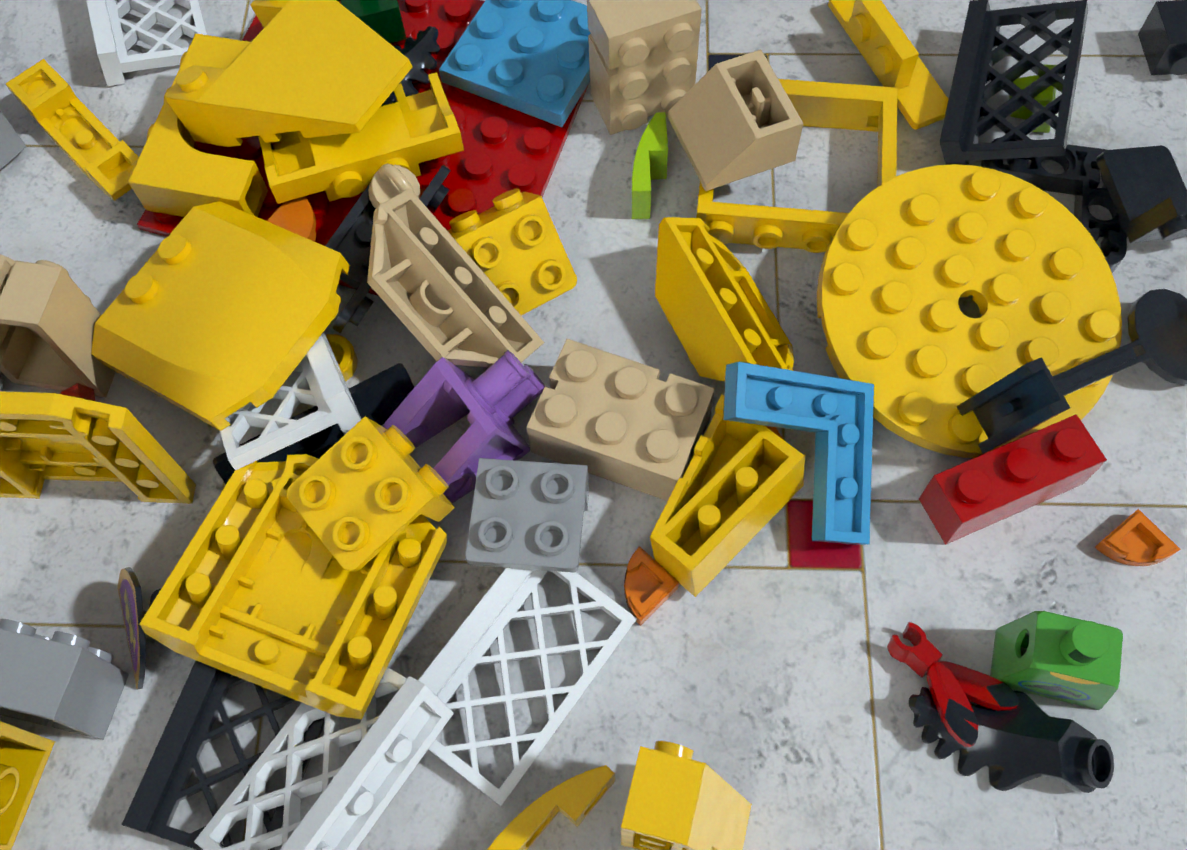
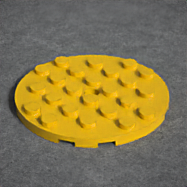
(949, 234)

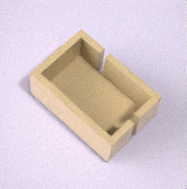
(641, 57)
(47, 328)
(619, 419)

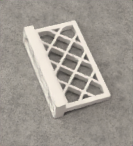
(113, 45)
(327, 392)
(479, 633)
(350, 795)

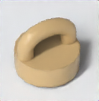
(391, 181)

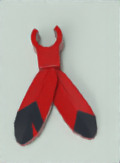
(952, 685)

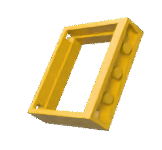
(812, 230)

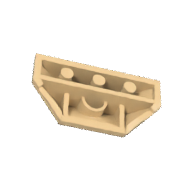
(441, 289)

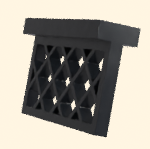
(974, 71)
(180, 750)

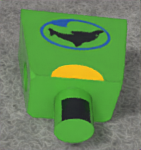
(1063, 658)

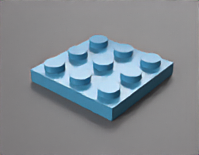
(524, 56)

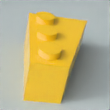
(724, 499)
(681, 804)

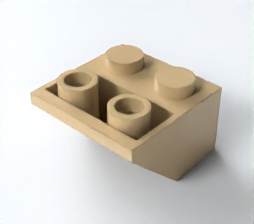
(737, 121)

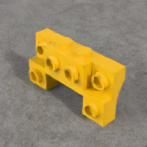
(344, 164)

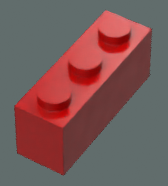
(1011, 478)

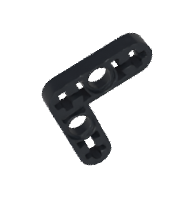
(1081, 180)

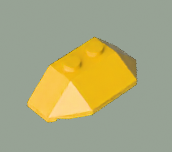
(714, 302)

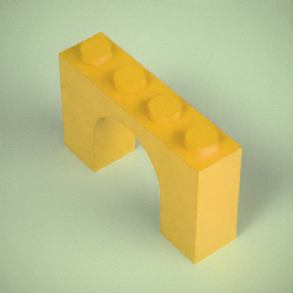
(177, 177)

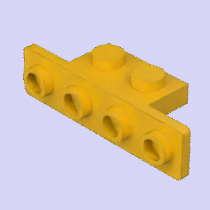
(892, 59)

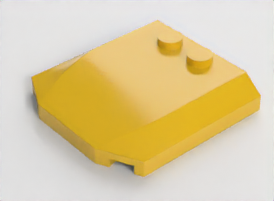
(221, 312)
(82, 441)
(278, 607)

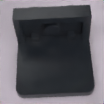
(1146, 192)

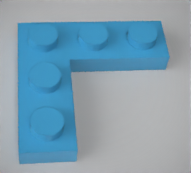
(843, 424)

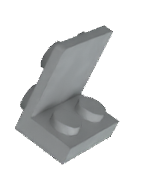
(527, 515)

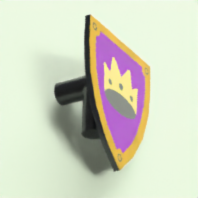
(132, 611)

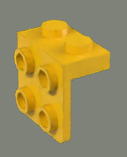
(517, 249)
(367, 493)

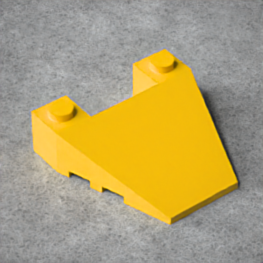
(304, 72)

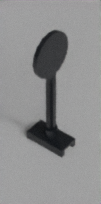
(1033, 395)

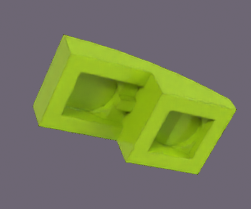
(649, 164)

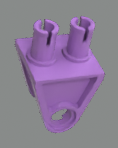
(490, 402)

